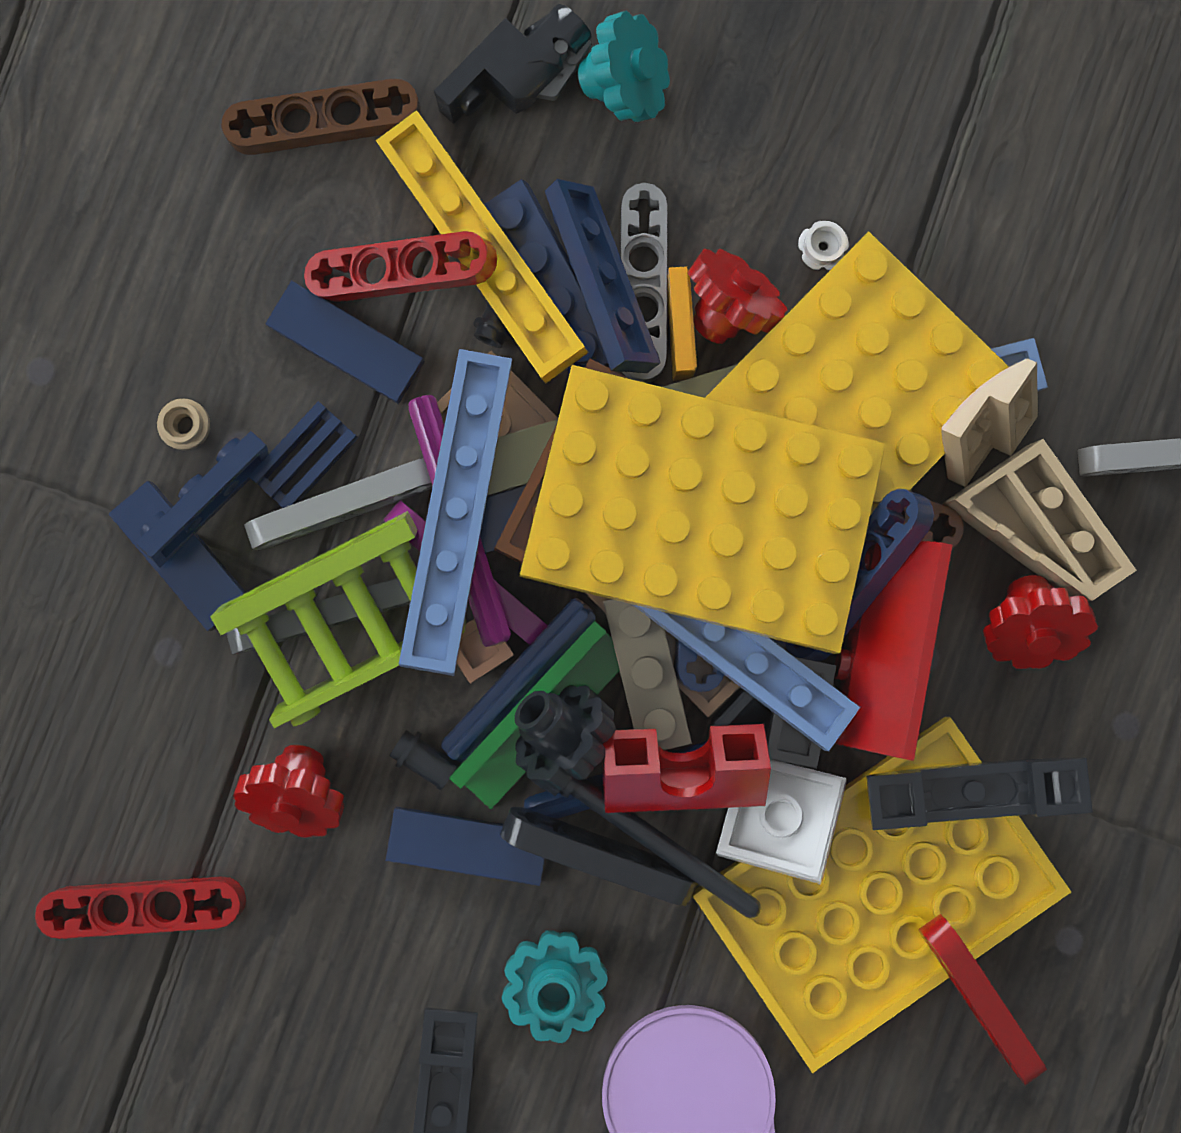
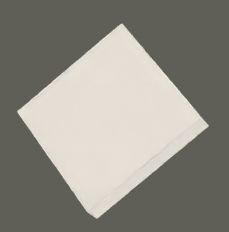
(792, 829)

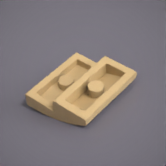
(991, 418)

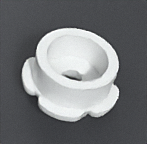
(823, 232)

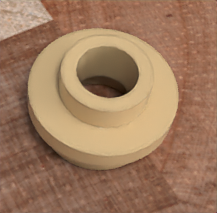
(171, 415)

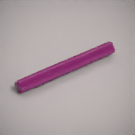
(483, 592)

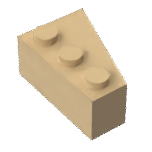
(1044, 522)

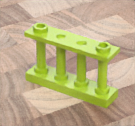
(297, 593)

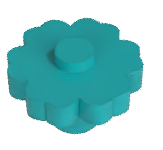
(626, 68)
(554, 986)

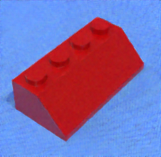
(892, 653)

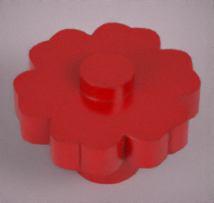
(732, 297)
(1039, 624)
(291, 794)

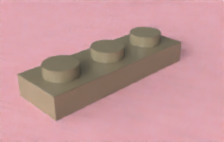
(647, 674)

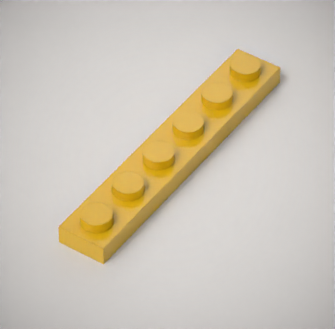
(454, 208)

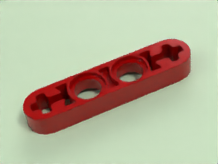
(399, 262)
(141, 905)
(982, 999)

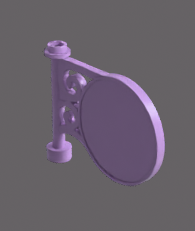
(688, 1075)

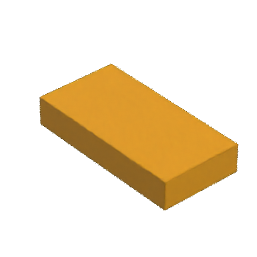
(681, 323)

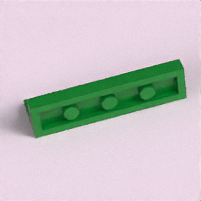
(492, 765)

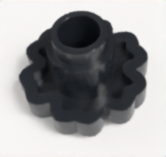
(562, 735)

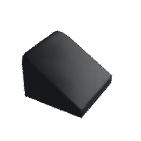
(741, 710)

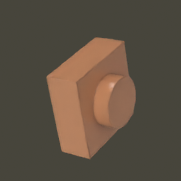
(477, 659)

